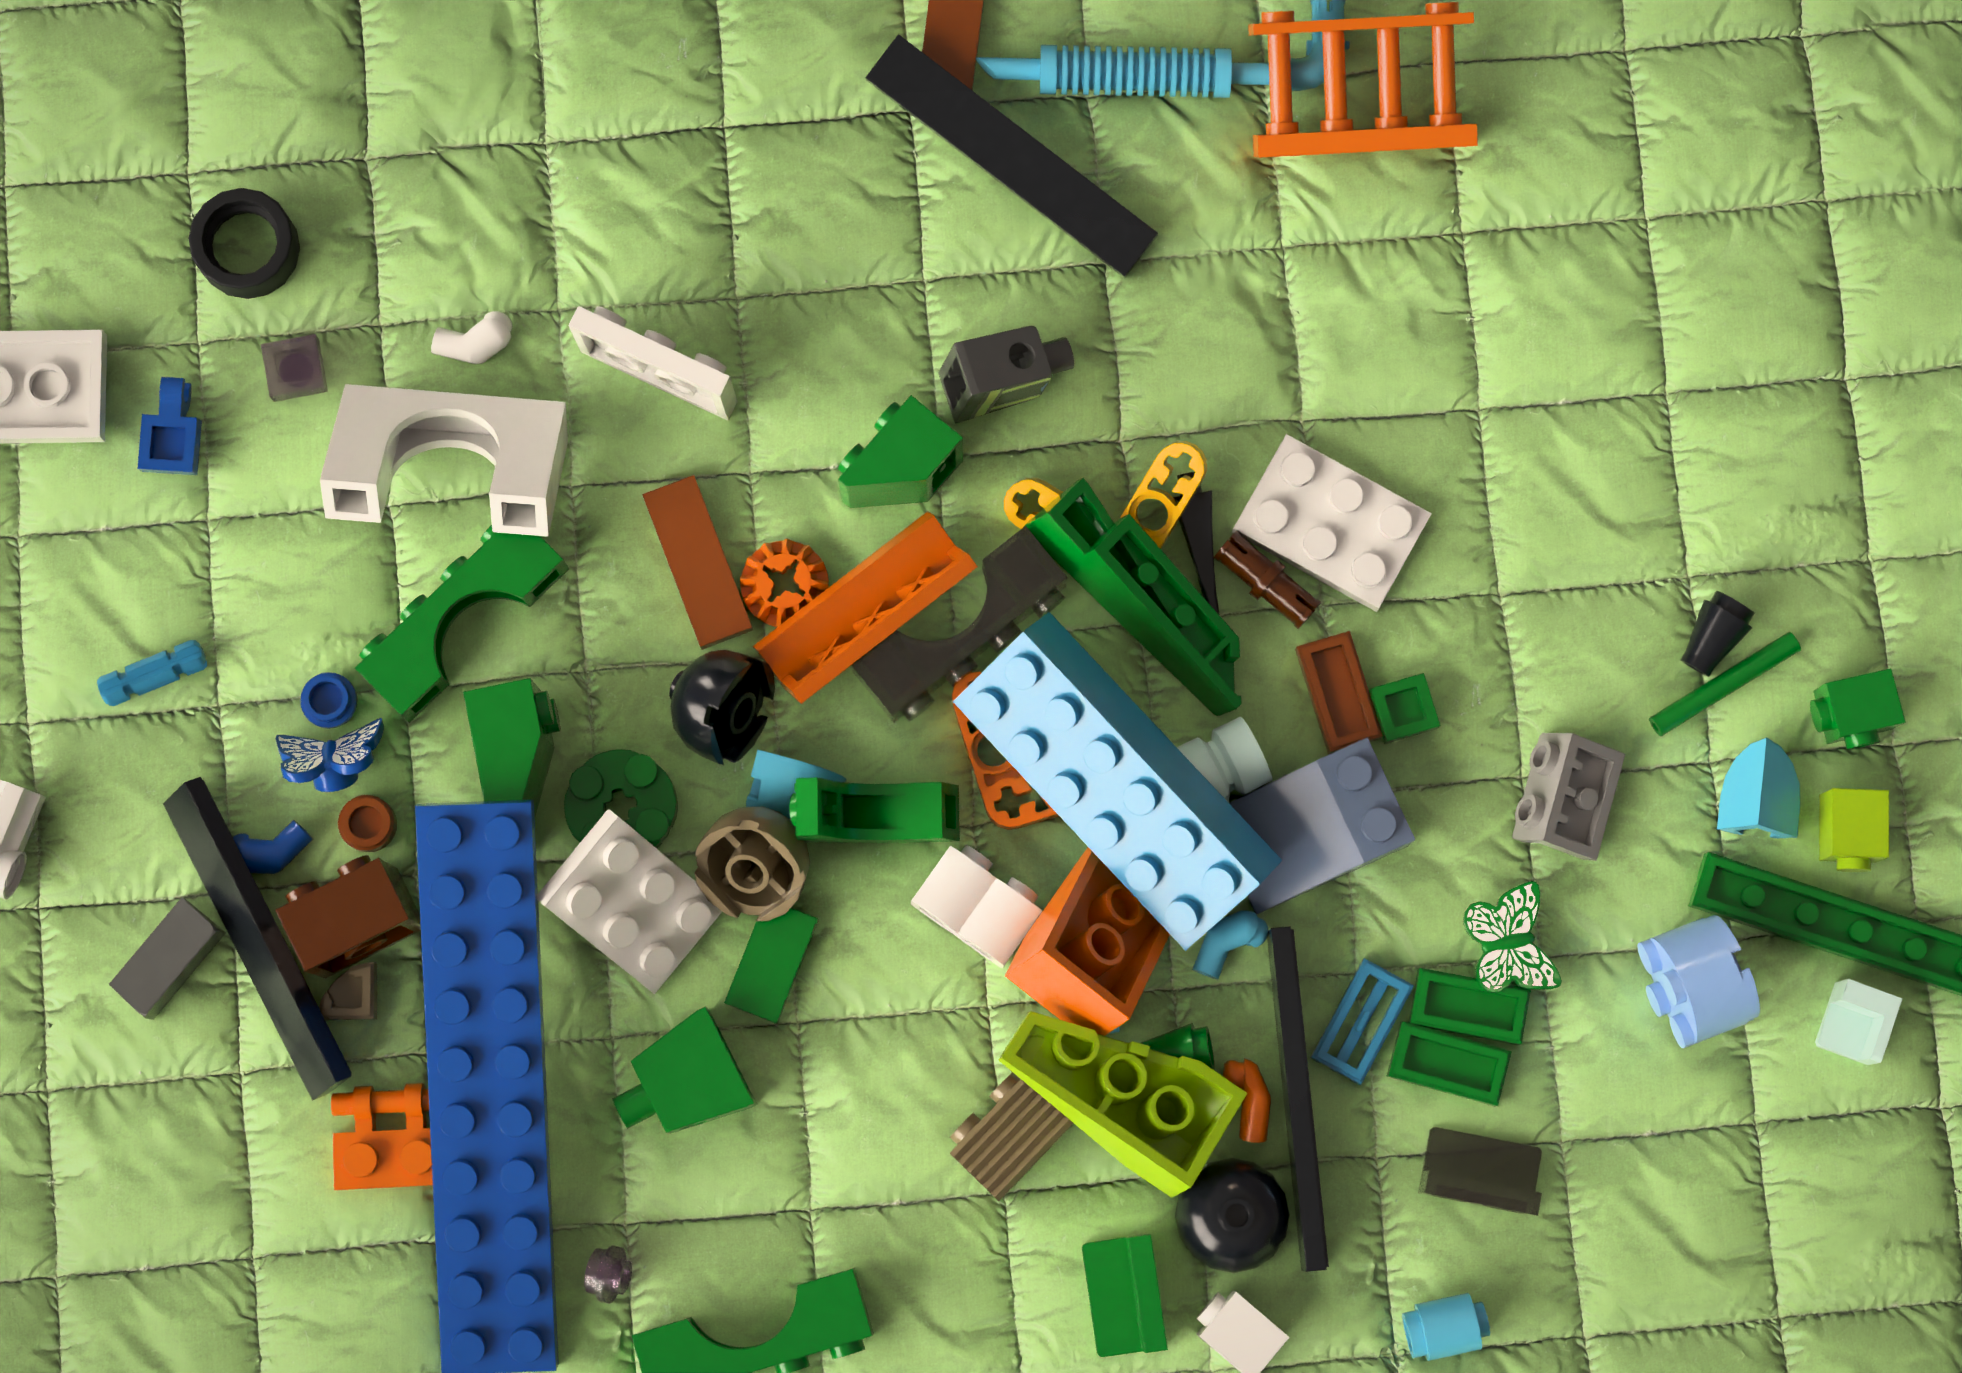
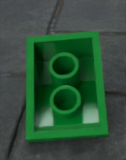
(512, 739)

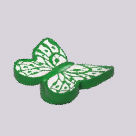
(1509, 943)

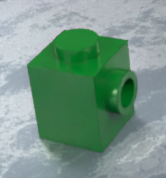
(1857, 709)

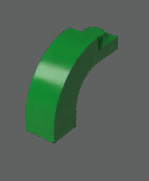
(874, 812)

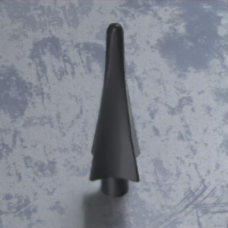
(1198, 532)

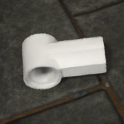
(17, 819)

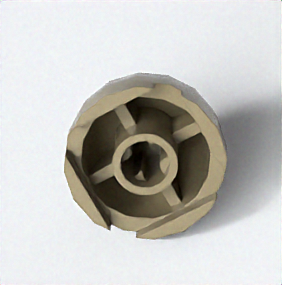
(752, 863)

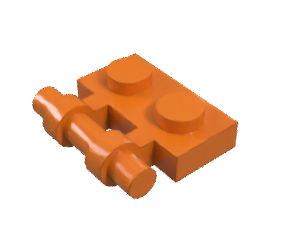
(387, 1156)

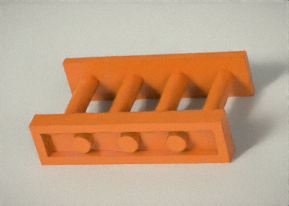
(1391, 127)

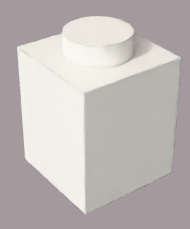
(1240, 1332)

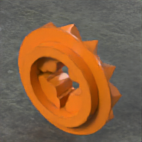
(779, 557)

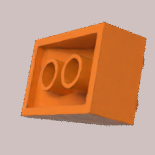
(1089, 950)

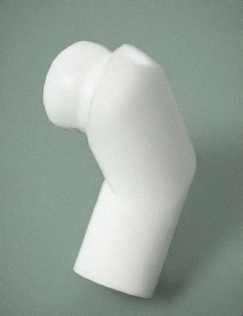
(478, 343)

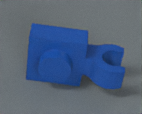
(170, 439)

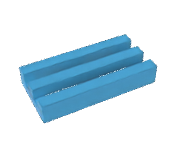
(1339, 1063)

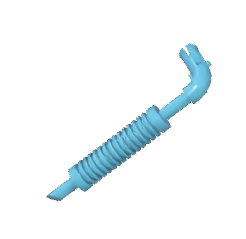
(1159, 71)

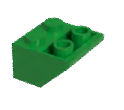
(904, 459)

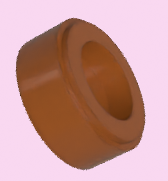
(367, 823)

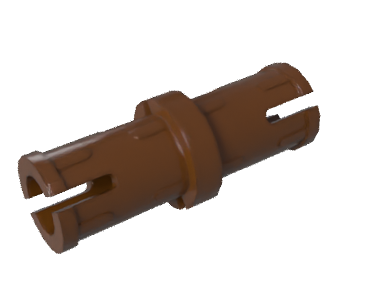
(1267, 579)

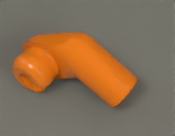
(1257, 1102)

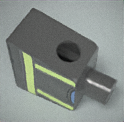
(1001, 371)

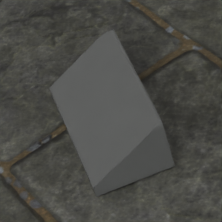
(167, 959)

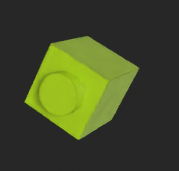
(1854, 828)

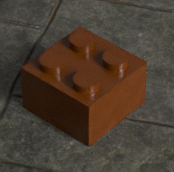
(349, 916)

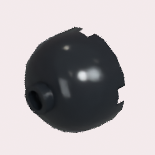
(719, 704)
(1233, 1215)

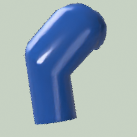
(275, 854)

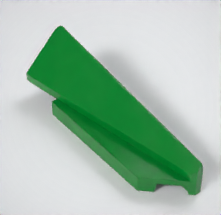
(1142, 592)

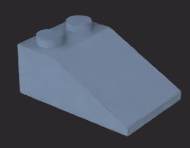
(1324, 822)

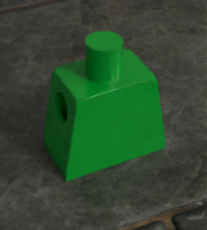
(686, 1078)

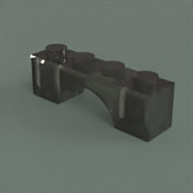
(907, 670)

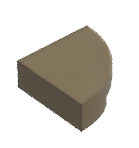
(352, 995)

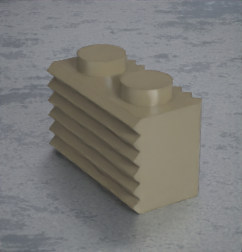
(1008, 1137)

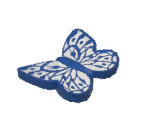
(330, 763)

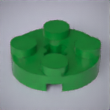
(637, 777)

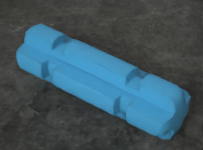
(152, 673)

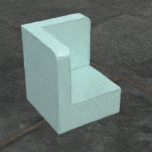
(1858, 1022)

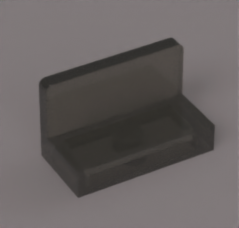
(1481, 1171)

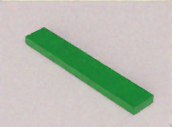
(1829, 922)

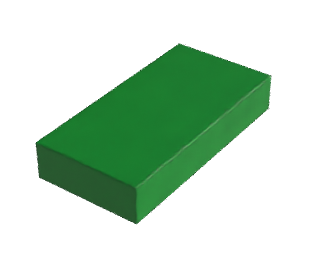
(771, 964)
(1462, 1007)
(1449, 1063)

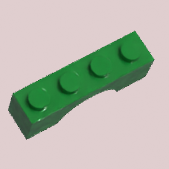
(409, 662)
(825, 1316)

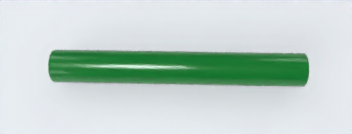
(1725, 684)

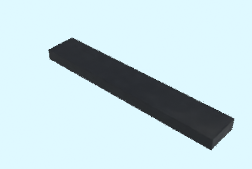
(1011, 156)
(257, 938)
(1297, 1099)

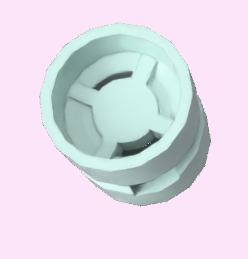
(1230, 759)

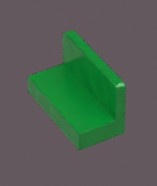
(1124, 1296)

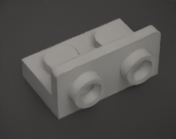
(1568, 794)

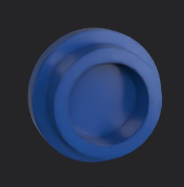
(328, 700)

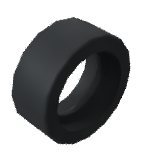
(224, 207)

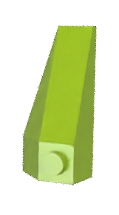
(1135, 1102)

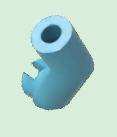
(1229, 933)

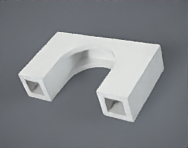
(388, 426)

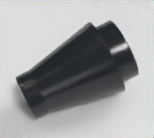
(1716, 632)

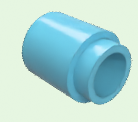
(1446, 1327)

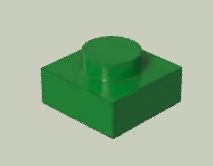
(1404, 708)

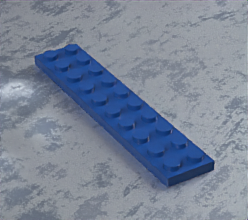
(487, 1086)

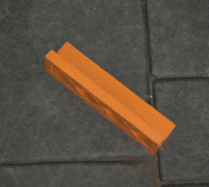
(864, 607)

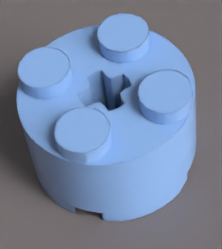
(1699, 980)

